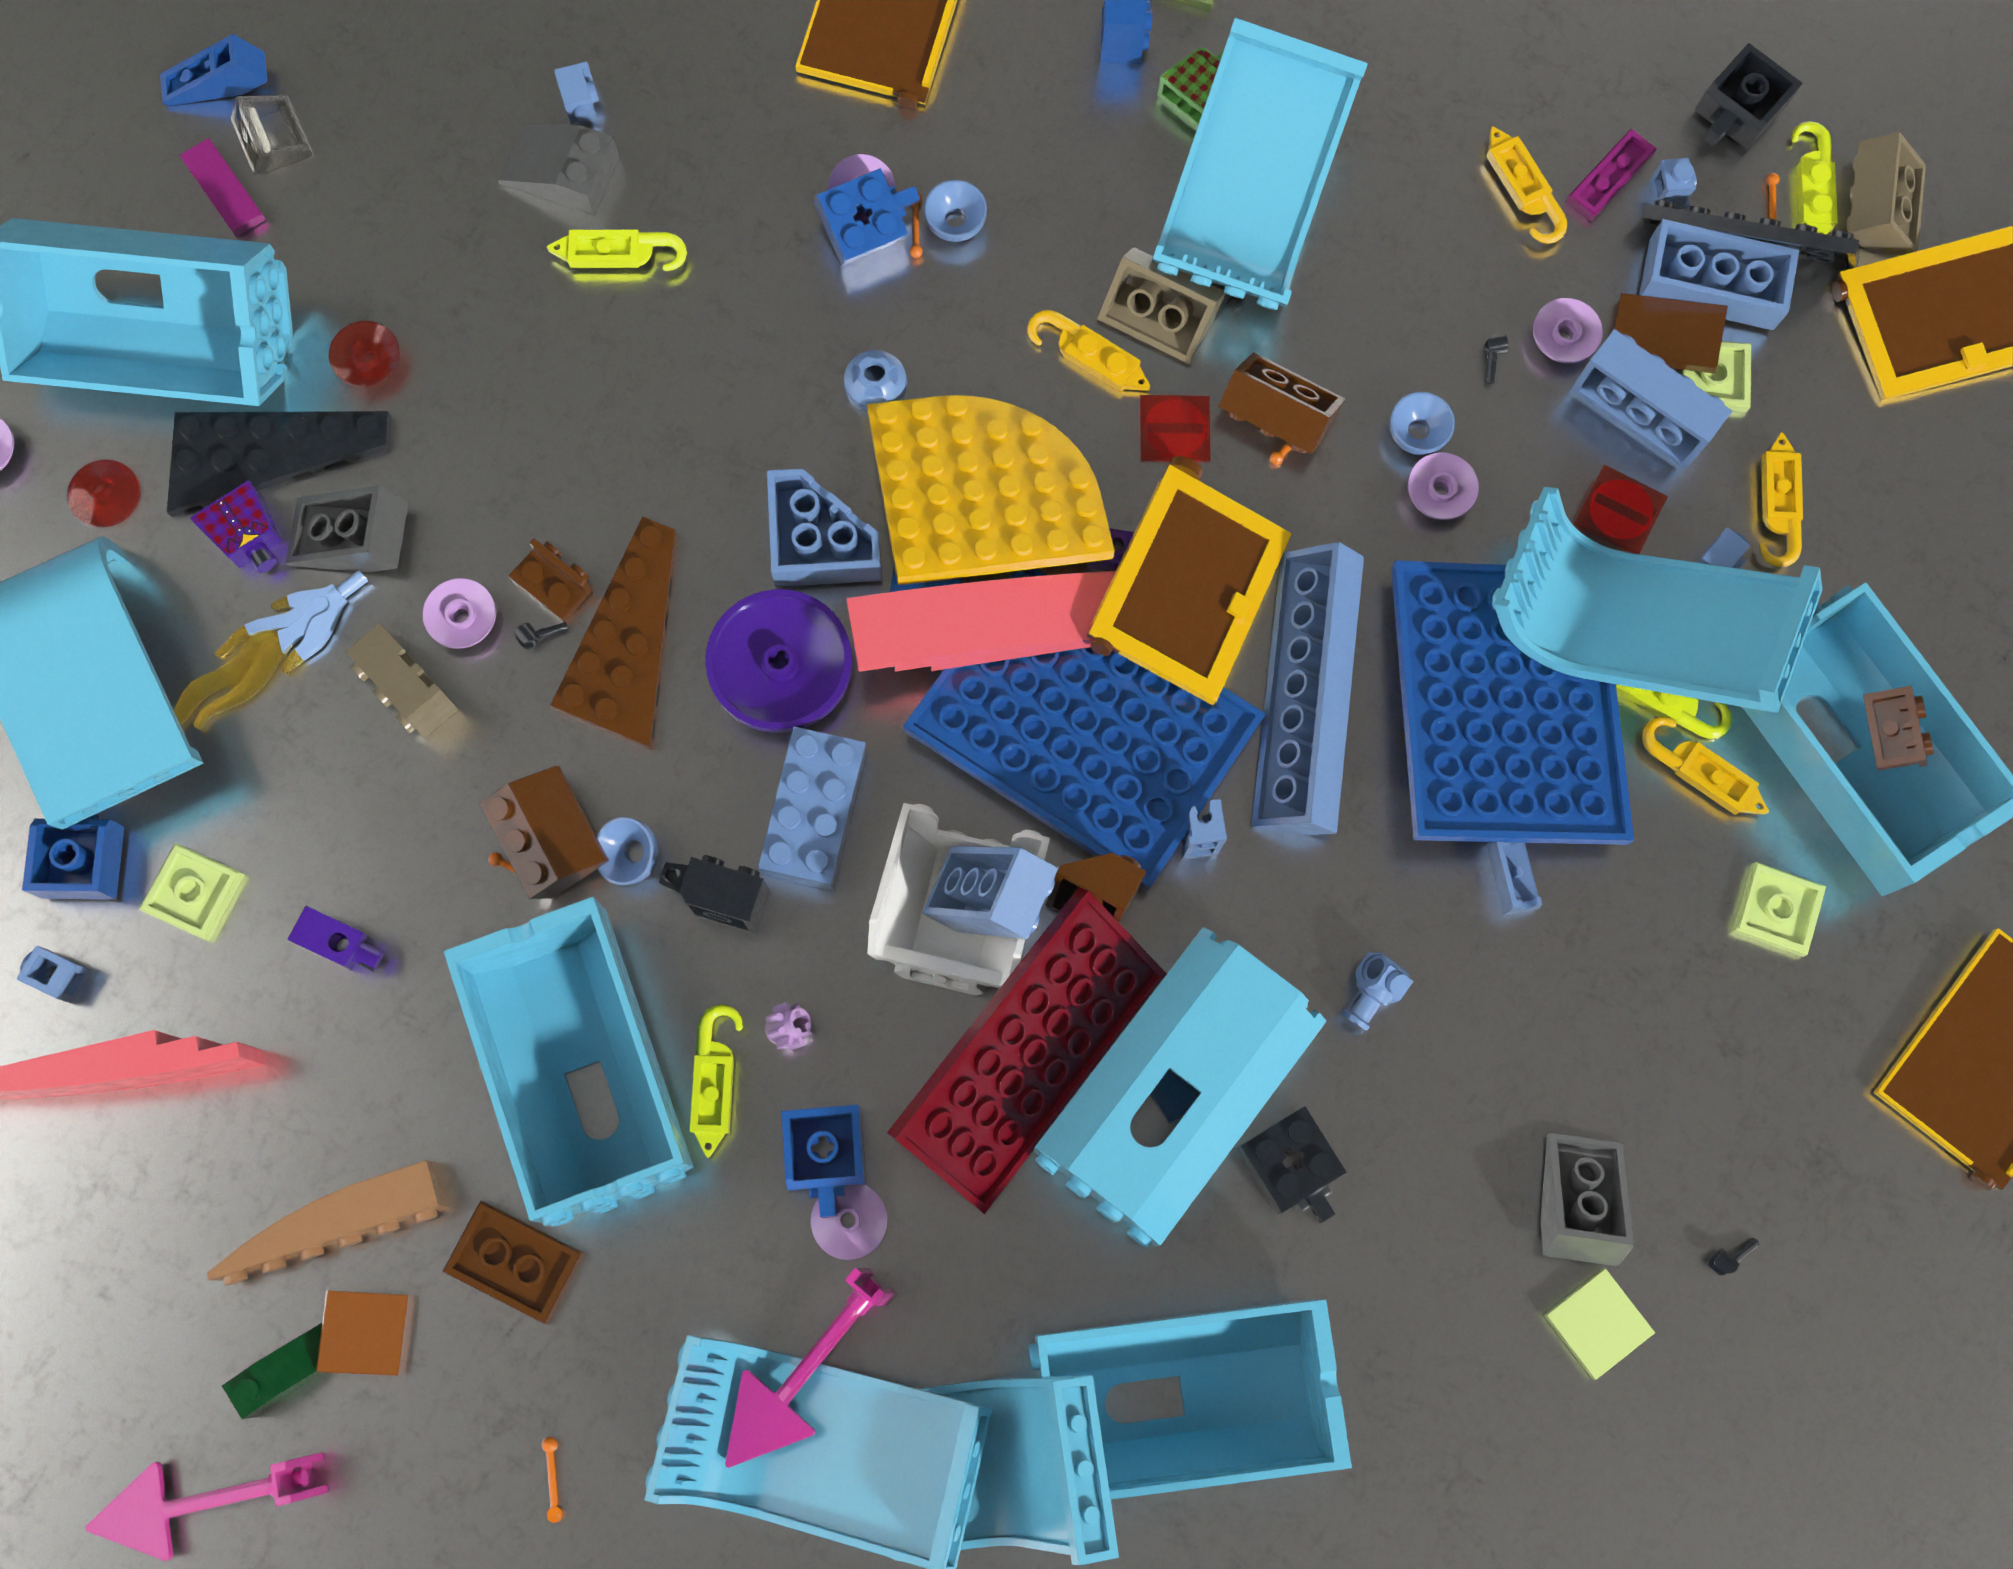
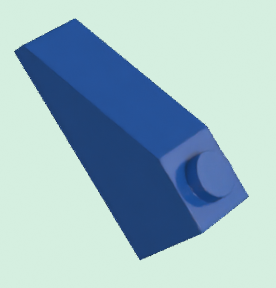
(215, 73)

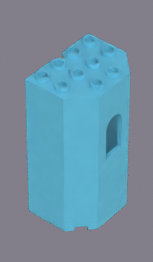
(210, 341)
(1897, 818)
(549, 1005)
(1222, 1029)
(1252, 1393)

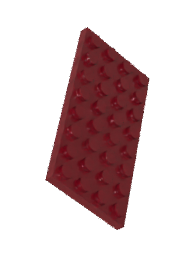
(1028, 1051)

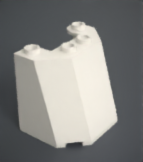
(919, 945)

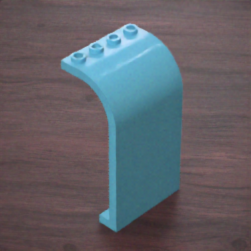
(1258, 163)
(1652, 618)
(82, 689)
(1040, 1468)
(879, 1474)

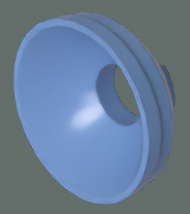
(955, 197)
(863, 391)
(1427, 410)
(616, 839)

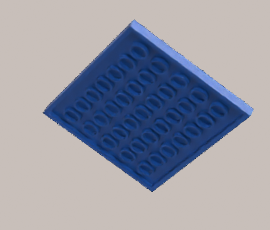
(1491, 733)
(1088, 745)

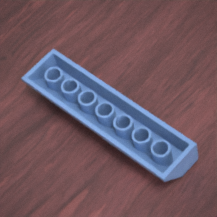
(1308, 691)

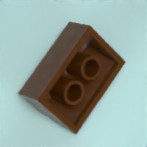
(1281, 403)
(544, 833)
(1107, 877)

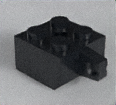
(1746, 97)
(719, 892)
(1314, 1169)

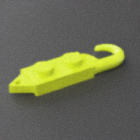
(1816, 181)
(615, 248)
(1679, 709)
(712, 1081)

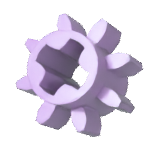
(788, 1026)

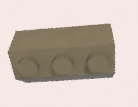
(1887, 195)
(1159, 306)

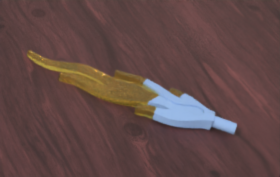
(310, 618)

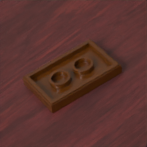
(1676, 330)
(513, 1262)

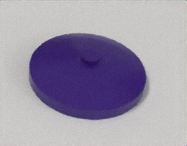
(778, 660)

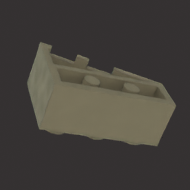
(400, 682)

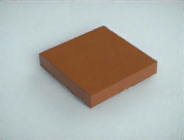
(362, 1333)

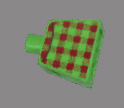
(1189, 83)

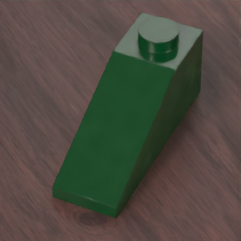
(275, 1375)

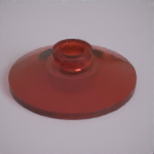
(357, 342)
(113, 502)

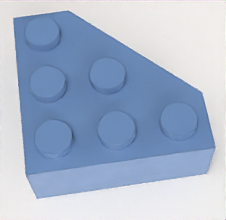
(817, 535)

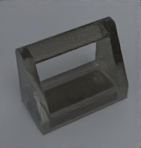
(253, 139)

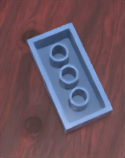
(1721, 270)
(1651, 399)
(813, 809)
(991, 891)

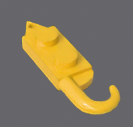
(1525, 182)
(1092, 352)
(1782, 499)
(1706, 771)

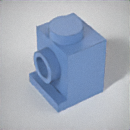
(577, 91)
(1678, 182)
(1726, 550)
(65, 981)

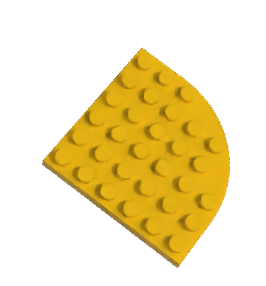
(982, 489)

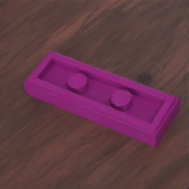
(1611, 175)
(222, 187)

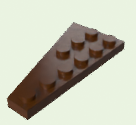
(621, 654)

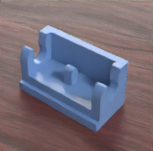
(1205, 835)
(1513, 877)

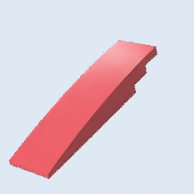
(975, 621)
(124, 1064)

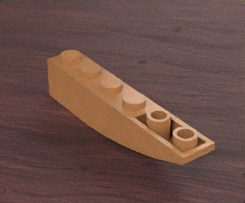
(339, 1219)

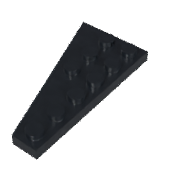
(1818, 246)
(226, 449)

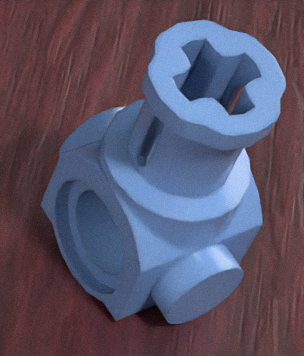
(1379, 983)

